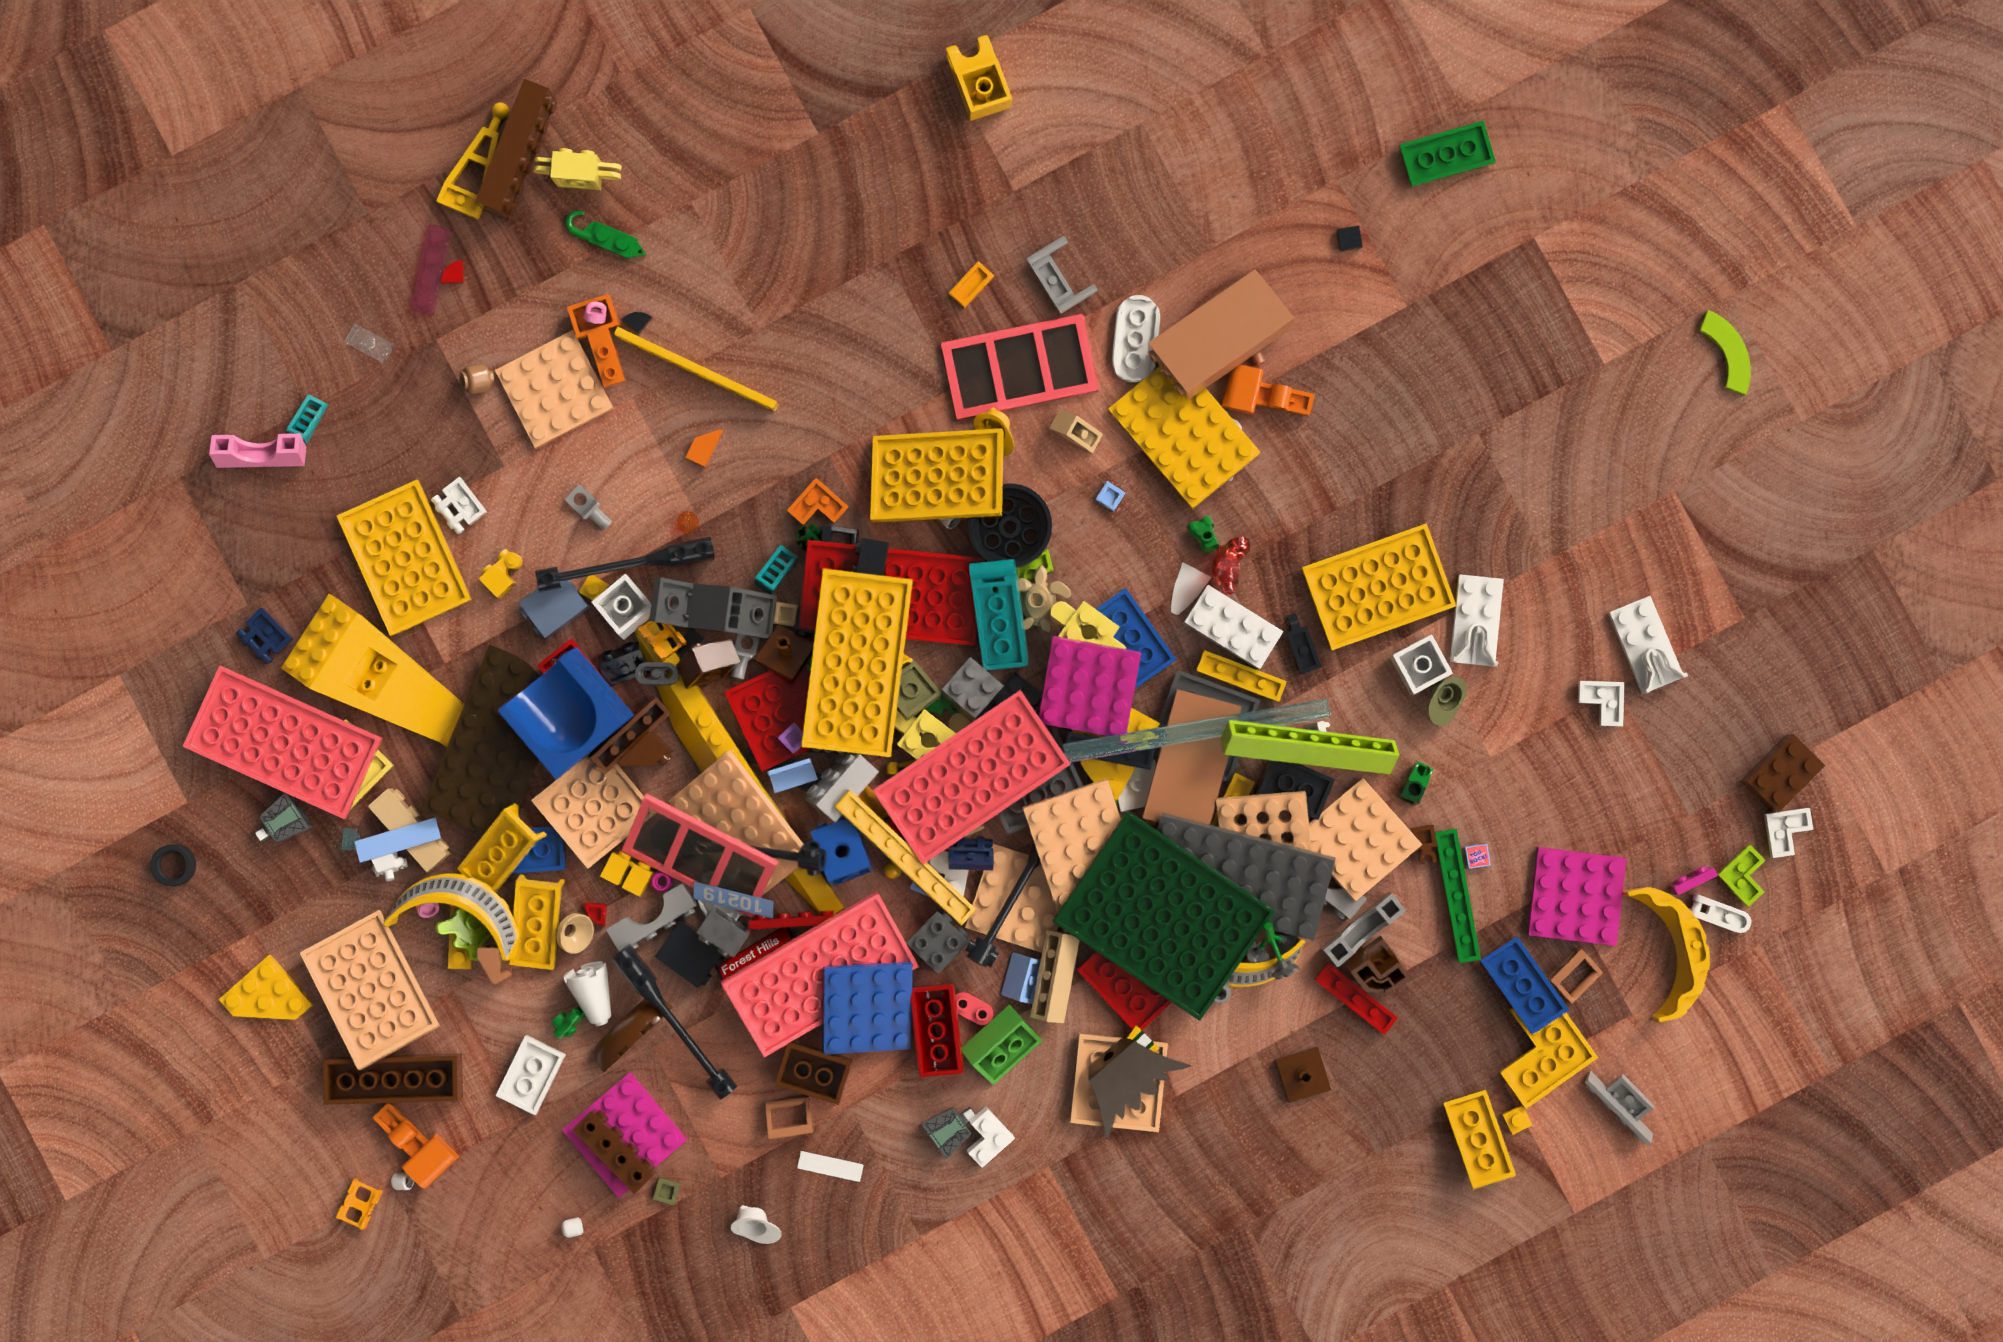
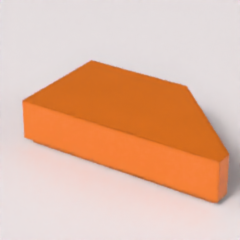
(703, 447)

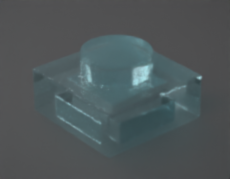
(349, 836)

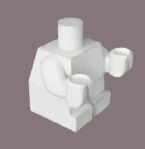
(387, 865)

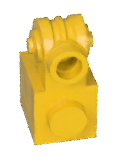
(496, 576)

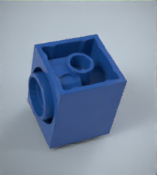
(836, 838)

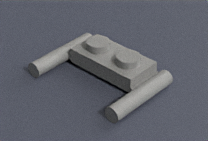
(1053, 280)

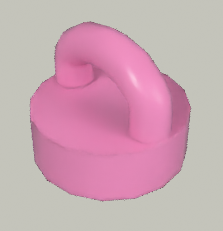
(594, 315)
(427, 910)

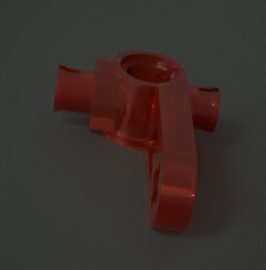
(1227, 563)

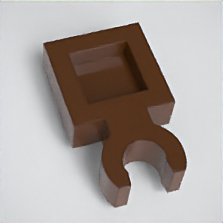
(1427, 837)

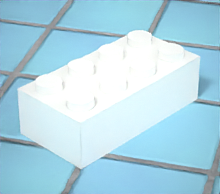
(1233, 627)

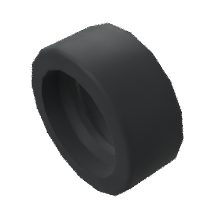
(155, 865)

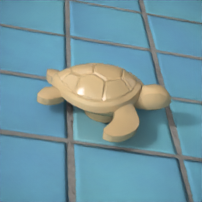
(1039, 598)

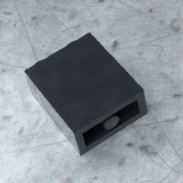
(689, 955)

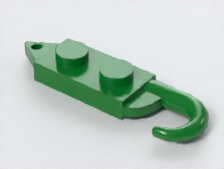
(606, 237)

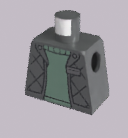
(283, 820)
(949, 1129)

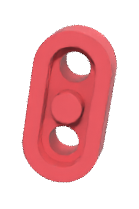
(973, 1006)

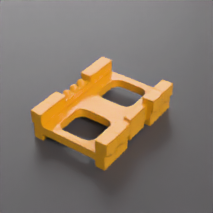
(655, 641)
(364, 1207)

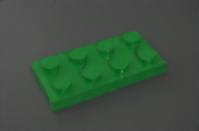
(1447, 154)

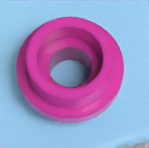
(655, 884)

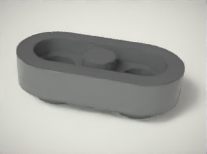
(658, 673)

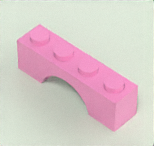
(230, 452)

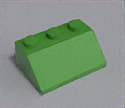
(1001, 1044)

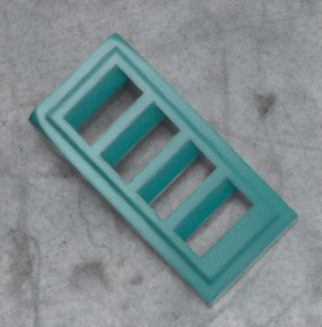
(313, 423)
(771, 588)

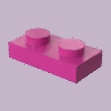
(1685, 883)

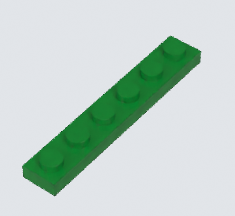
(1457, 896)

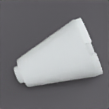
(591, 991)

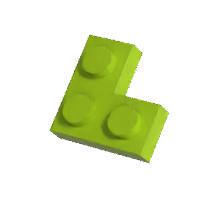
(1737, 875)

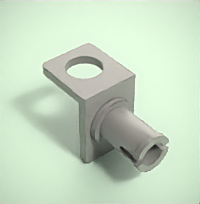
(589, 508)
(744, 655)

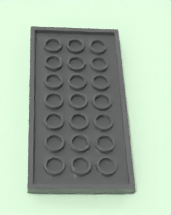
(1278, 874)

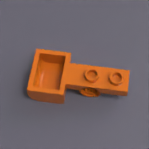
(600, 338)
(1246, 391)
(427, 1157)

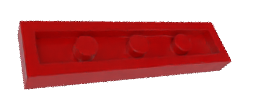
(784, 920)
(1356, 998)

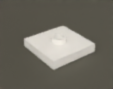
(1136, 789)

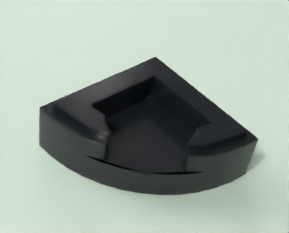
(637, 321)

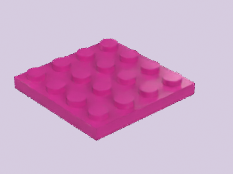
(1089, 687)
(1576, 896)
(641, 1121)

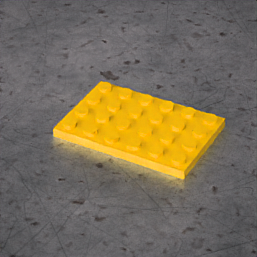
(1186, 440)
(937, 475)
(404, 557)
(1378, 587)

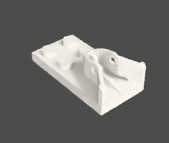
(1476, 620)
(1646, 645)

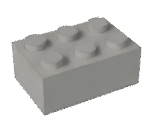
(848, 773)

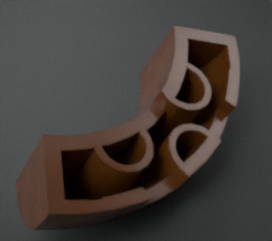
(626, 1033)

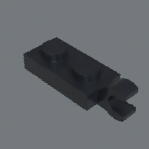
(1302, 646)

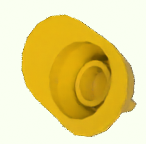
(994, 420)

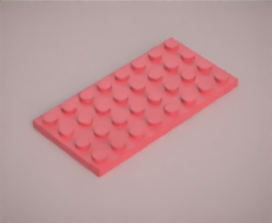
(282, 742)
(971, 777)
(784, 990)

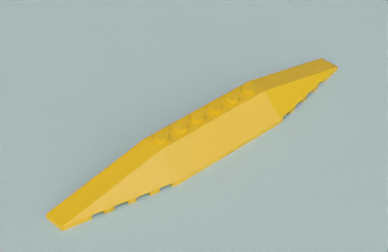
(708, 741)

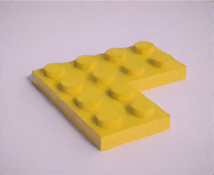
(1556, 1057)

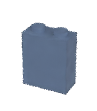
(553, 608)

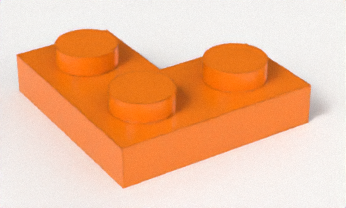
(817, 497)

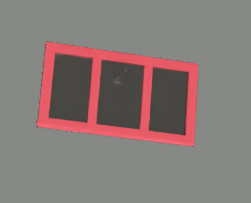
(1019, 366)
(696, 851)

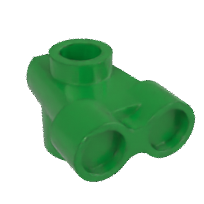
(1204, 534)
(565, 1023)

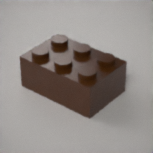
(1782, 773)
(813, 1072)

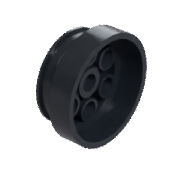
(1041, 524)

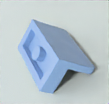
(792, 775)
(1021, 978)

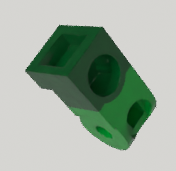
(1415, 783)

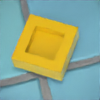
(593, 587)
(1516, 1119)

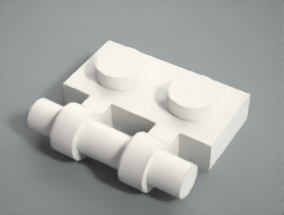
(464, 501)

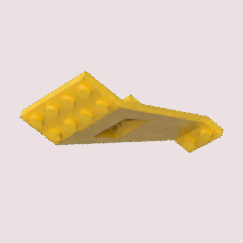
(345, 655)

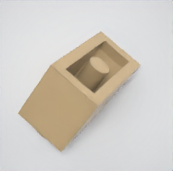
(1076, 430)

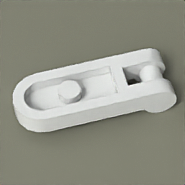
(1721, 914)

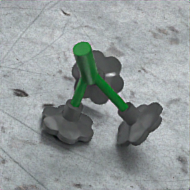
(1281, 944)

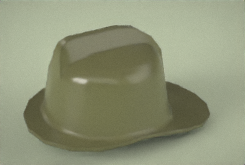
(1446, 699)

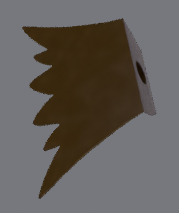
(1123, 1074)

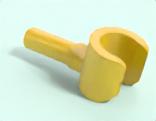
(893, 767)

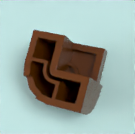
(1378, 967)

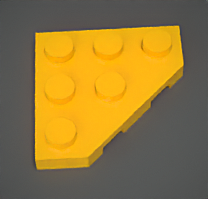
(267, 994)

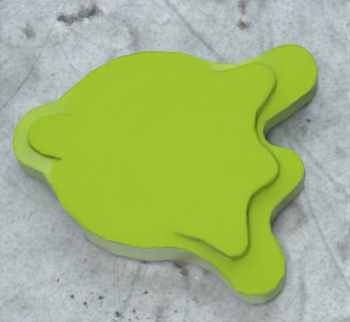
(467, 929)

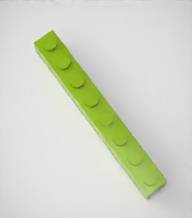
(1309, 747)

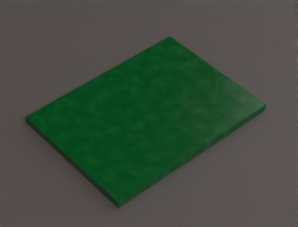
(1163, 915)

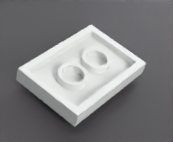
(530, 1075)

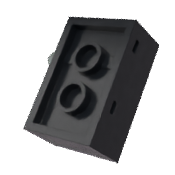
(1294, 777)

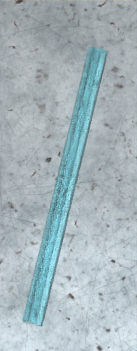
(1193, 731)

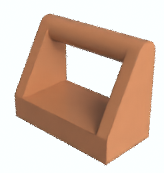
(492, 962)
(1567, 967)
(792, 1129)

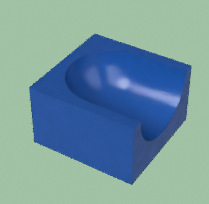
(566, 713)

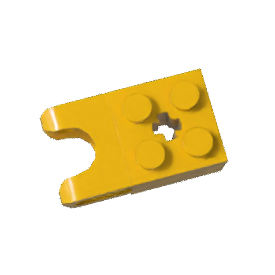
(979, 73)

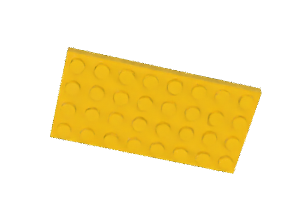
(857, 662)

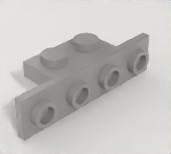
(1625, 1101)

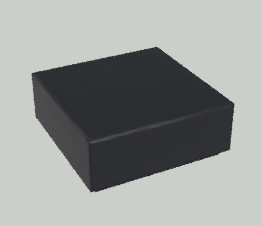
(1349, 238)

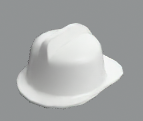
(753, 1224)

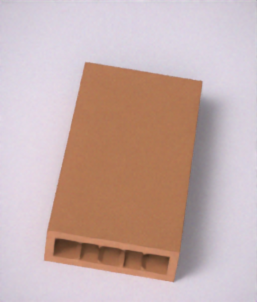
(1220, 335)
(1190, 772)

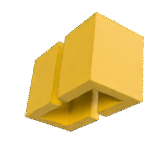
(618, 867)

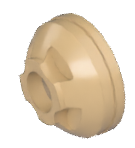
(580, 936)

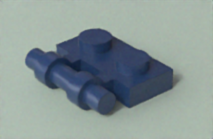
(269, 631)
(971, 854)

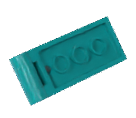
(999, 614)

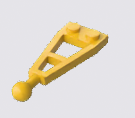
(459, 198)

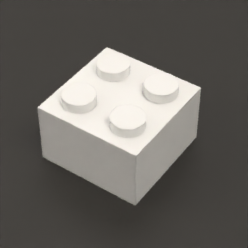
(623, 606)
(1421, 664)

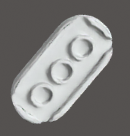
(1134, 327)

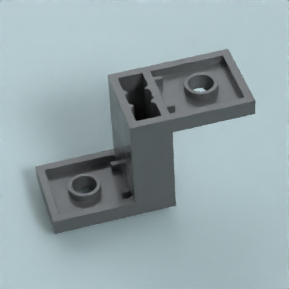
(712, 608)

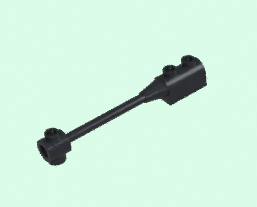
(672, 555)
(809, 856)
(982, 950)
(644, 983)

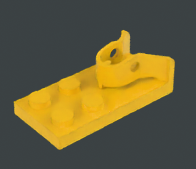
(500, 849)
(538, 920)
(1479, 1139)

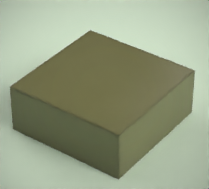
(667, 1191)

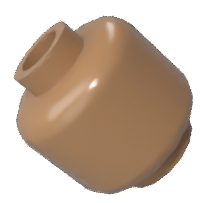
(476, 379)

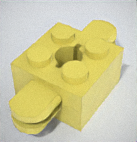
(577, 169)
(1085, 624)
(921, 733)

